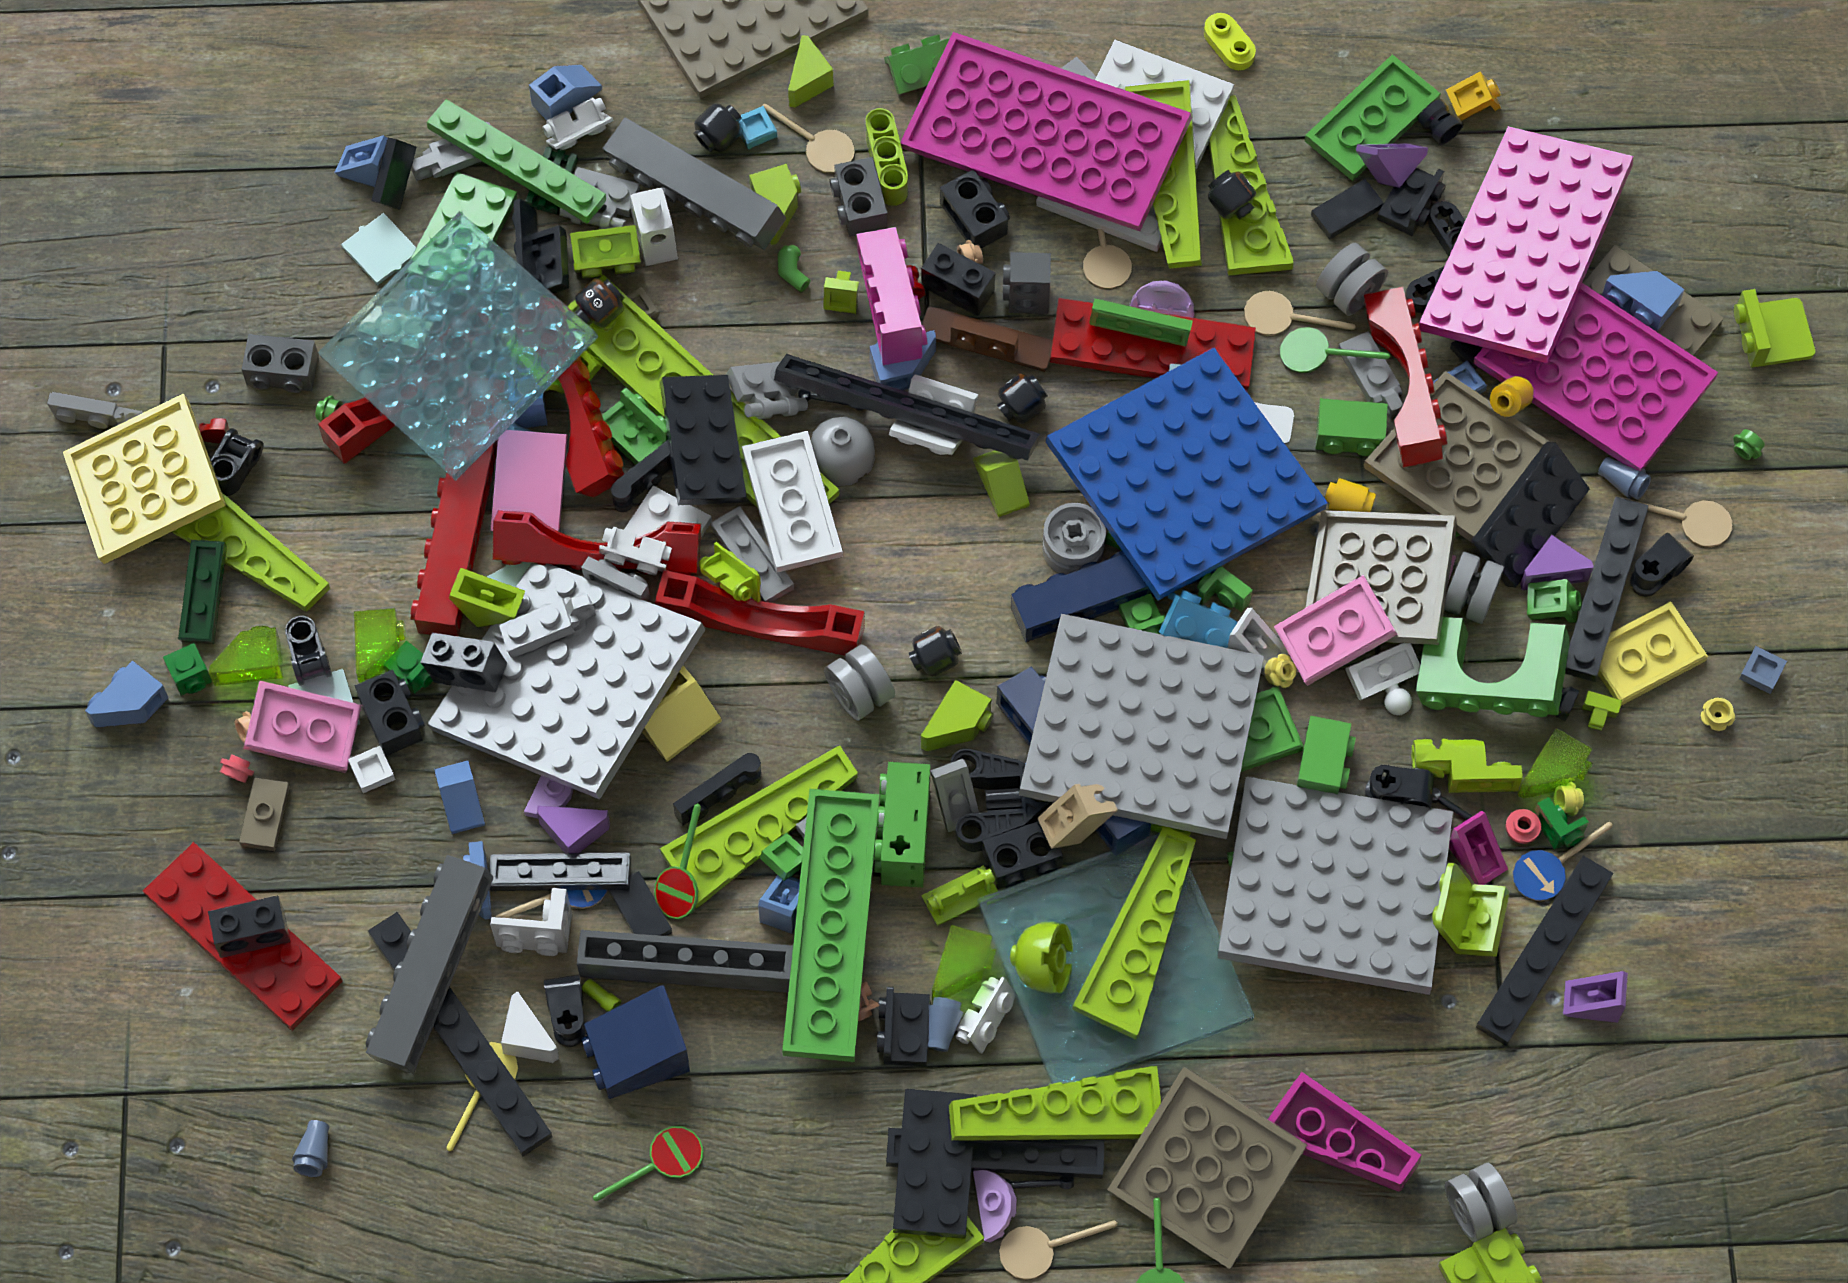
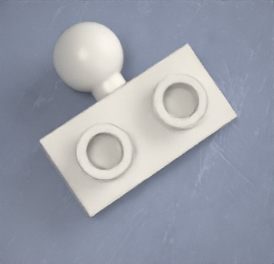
(1385, 672)

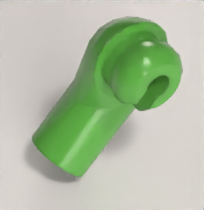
(788, 269)

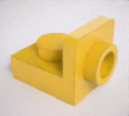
(1474, 95)

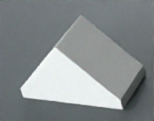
(1255, 637)
(525, 1035)

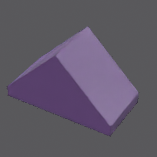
(1391, 162)
(1557, 562)
(573, 827)
(1596, 997)

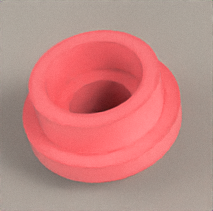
(236, 768)
(1520, 835)

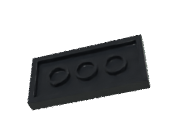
(702, 440)
(1531, 513)
(932, 1168)

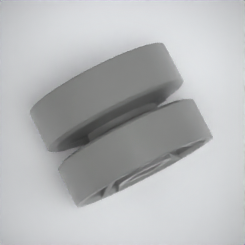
(1351, 277)
(1073, 537)
(1473, 587)
(859, 682)
(1480, 1202)

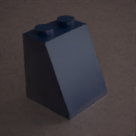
(636, 1044)

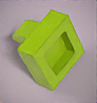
(841, 293)
(1601, 708)

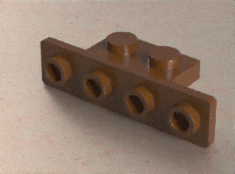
(988, 339)

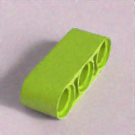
(887, 143)

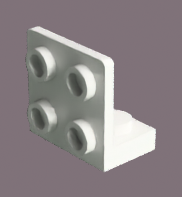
(942, 393)
(544, 936)

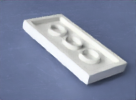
(792, 501)

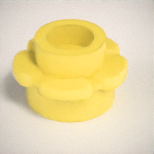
(1280, 671)
(1721, 706)
(1569, 798)

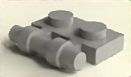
(617, 198)
(757, 385)

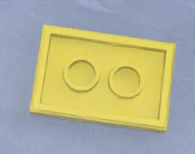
(1649, 653)

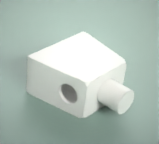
(653, 218)

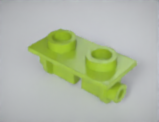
(736, 576)
(959, 894)

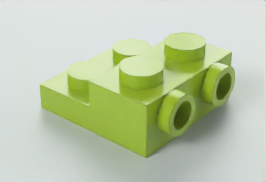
(1490, 1261)

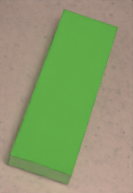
(1140, 322)

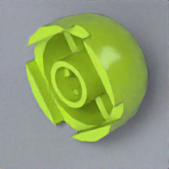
(1042, 957)

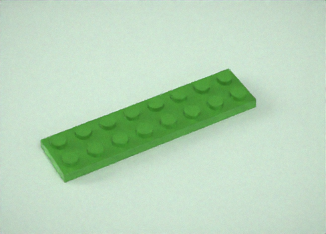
(831, 925)

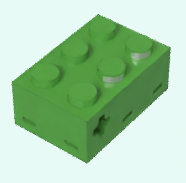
(902, 824)

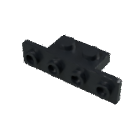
(540, 252)

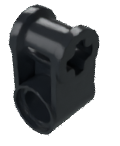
(235, 456)
(1659, 565)
(307, 655)
(1401, 785)
(565, 1006)

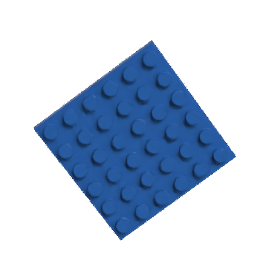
(1186, 473)

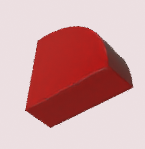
(214, 431)

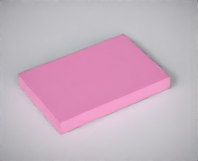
(530, 475)
(1335, 630)
(302, 726)

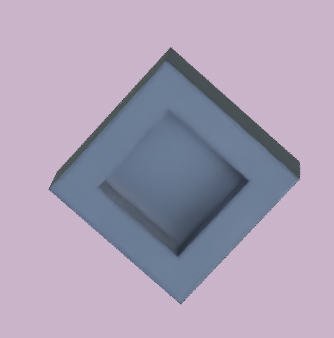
(1762, 670)

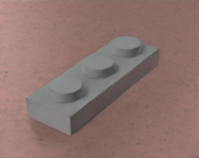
(744, 541)

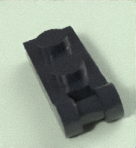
(641, 477)
(719, 787)

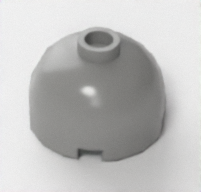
(843, 450)

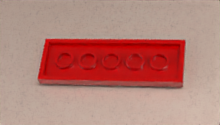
(1109, 350)
(282, 977)

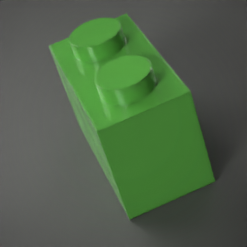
(1350, 426)
(1324, 755)

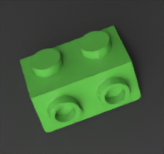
(915, 66)
(635, 427)

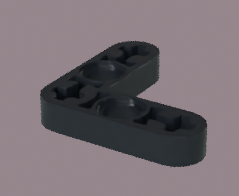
(1439, 229)

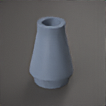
(1624, 478)
(943, 1022)
(312, 1151)

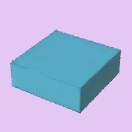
(757, 127)

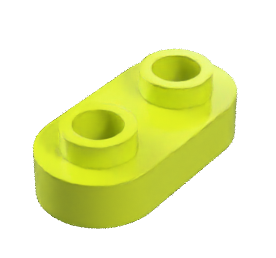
(1227, 39)

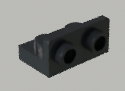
(1410, 204)
(905, 1028)

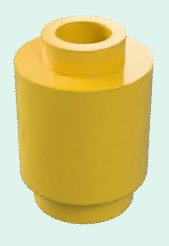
(1511, 396)
(1349, 497)

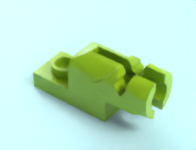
(1465, 766)

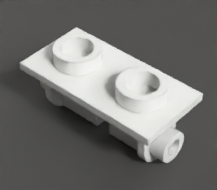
(566, 132)
(621, 549)
(995, 1000)

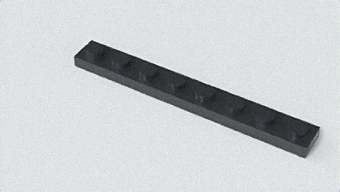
(907, 407)
(472, 1051)

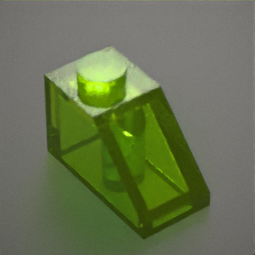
(376, 640)
(249, 658)
(1557, 765)
(963, 961)

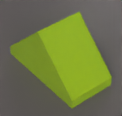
(810, 74)
(1002, 482)
(485, 599)

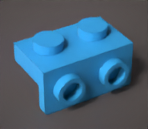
(1197, 622)

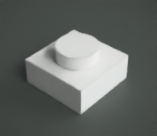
(371, 769)

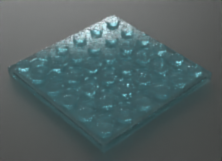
(458, 345)
(1192, 989)

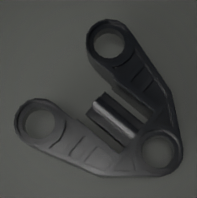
(1006, 809)

